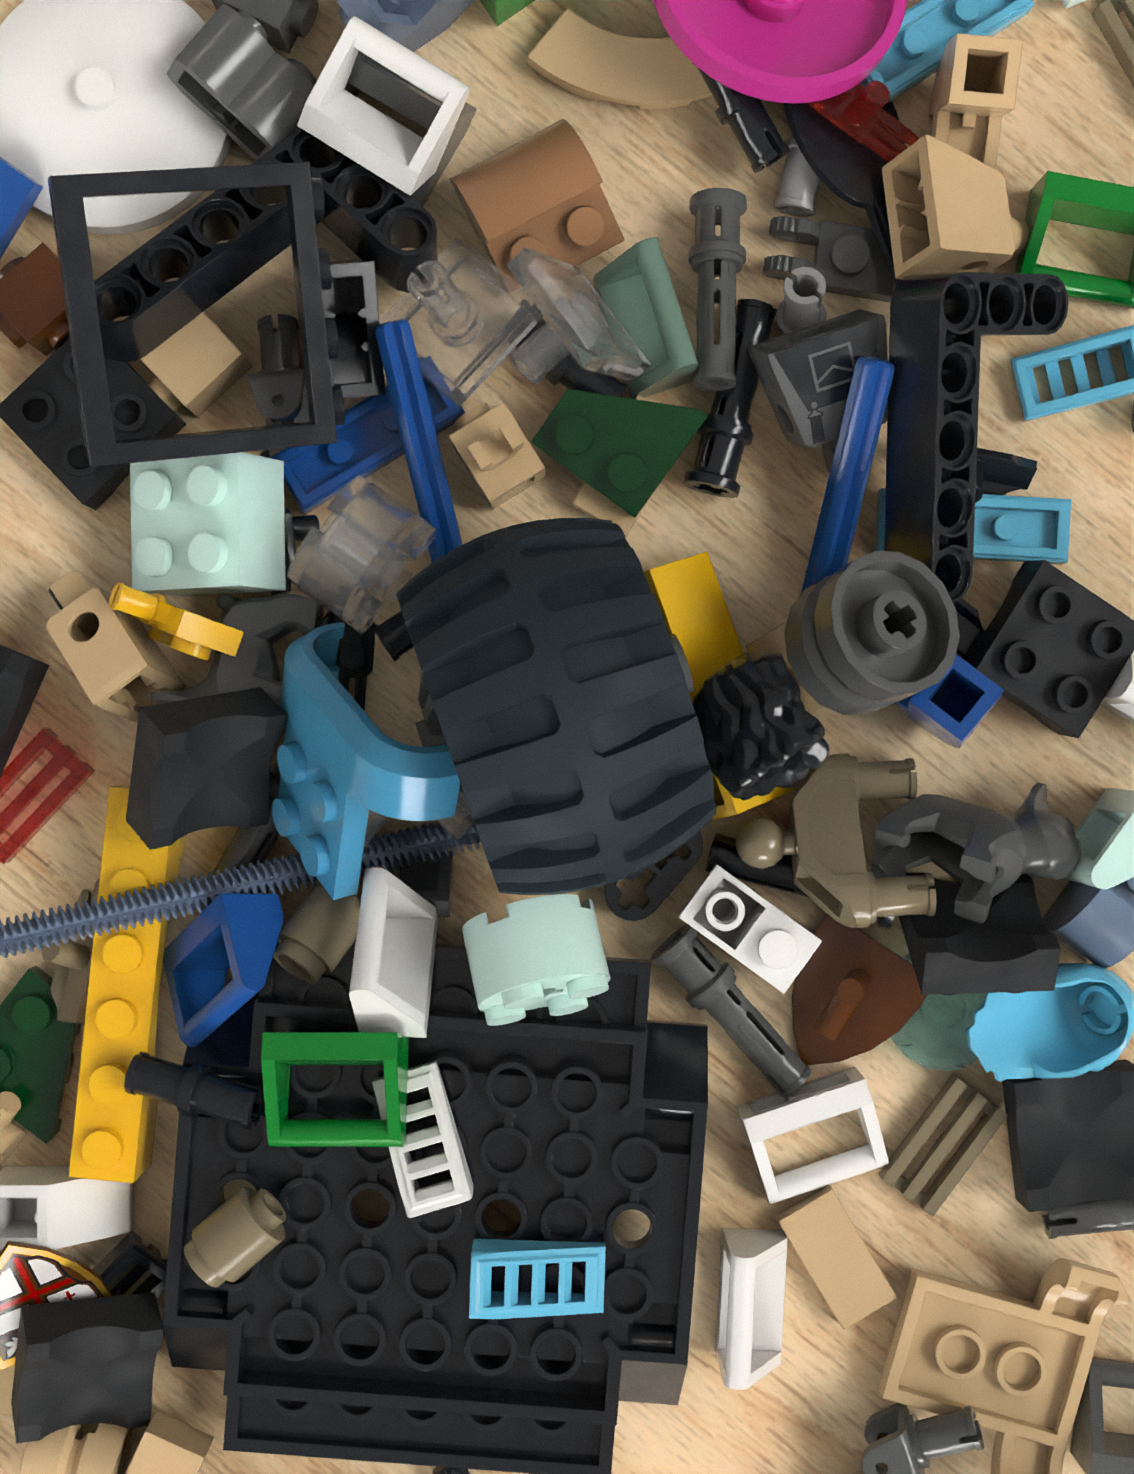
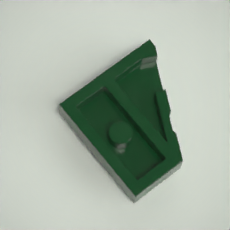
(618, 442)
(35, 1053)

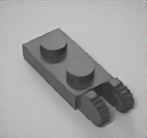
(843, 255)

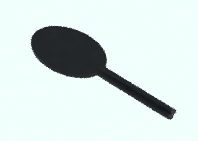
(845, 167)

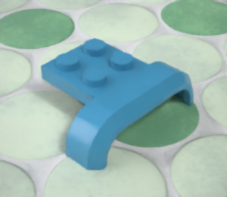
(343, 766)

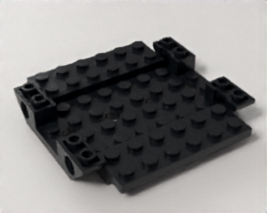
(361, 1327)

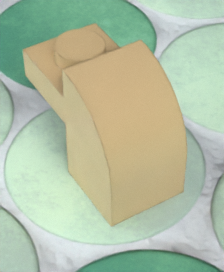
(974, 91)

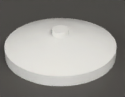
(94, 96)

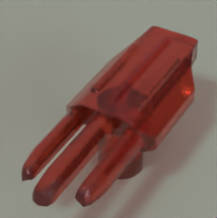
(857, 115)

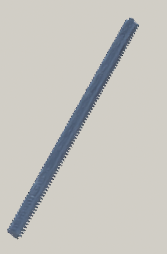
(198, 893)

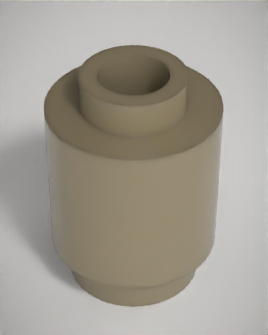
(318, 935)
(235, 1236)

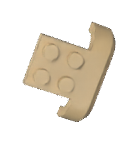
(1003, 1356)

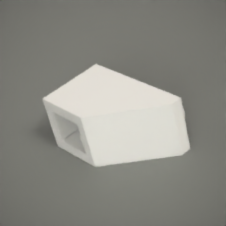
(750, 928)
(58, 1210)

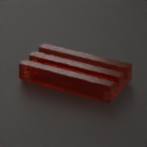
(63, 757)

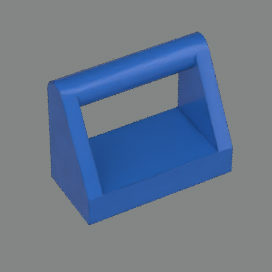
(227, 934)

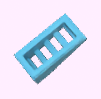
(1075, 351)
(537, 1303)

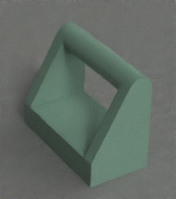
(647, 307)

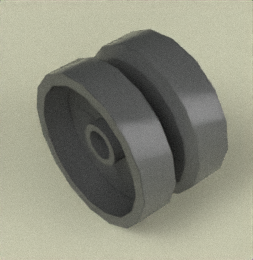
(872, 633)

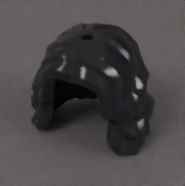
(757, 726)

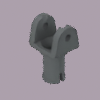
(281, 383)
(915, 1442)

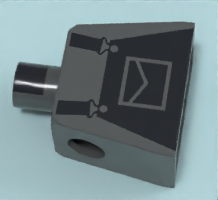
(811, 375)

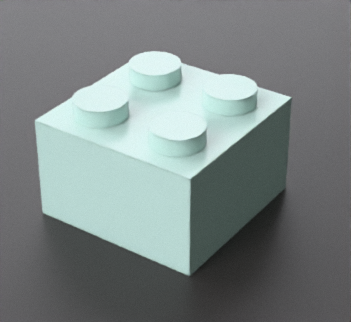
(208, 525)

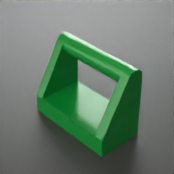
(1085, 204)
(334, 1049)

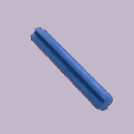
(418, 434)
(850, 467)

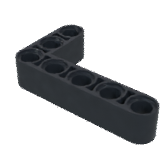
(255, 236)
(936, 403)

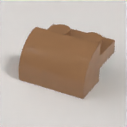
(541, 198)

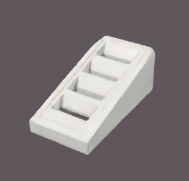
(442, 1194)

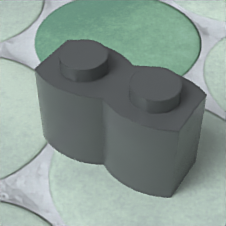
(242, 81)

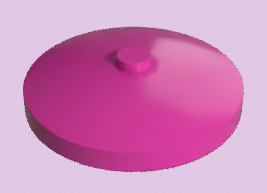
(784, 46)

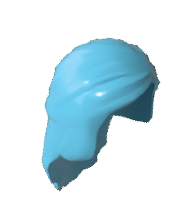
(1056, 1031)

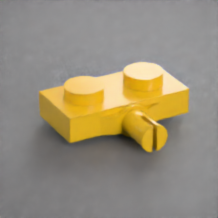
(175, 625)

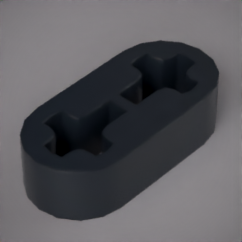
(658, 886)

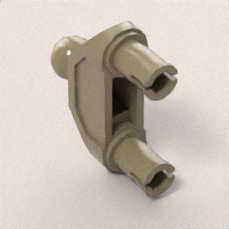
(829, 845)

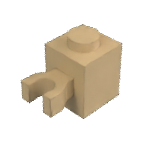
(195, 366)
(496, 453)

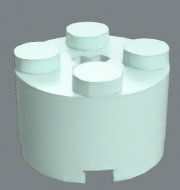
(536, 958)

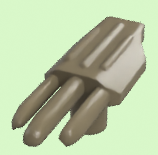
(72, 971)

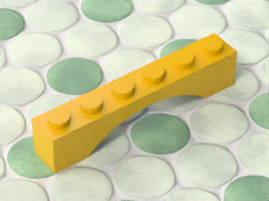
(110, 1126)

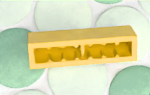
(702, 623)

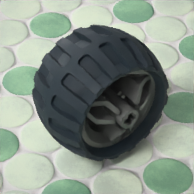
(559, 704)

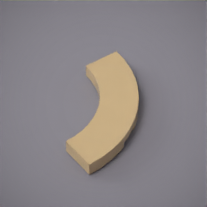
(616, 66)

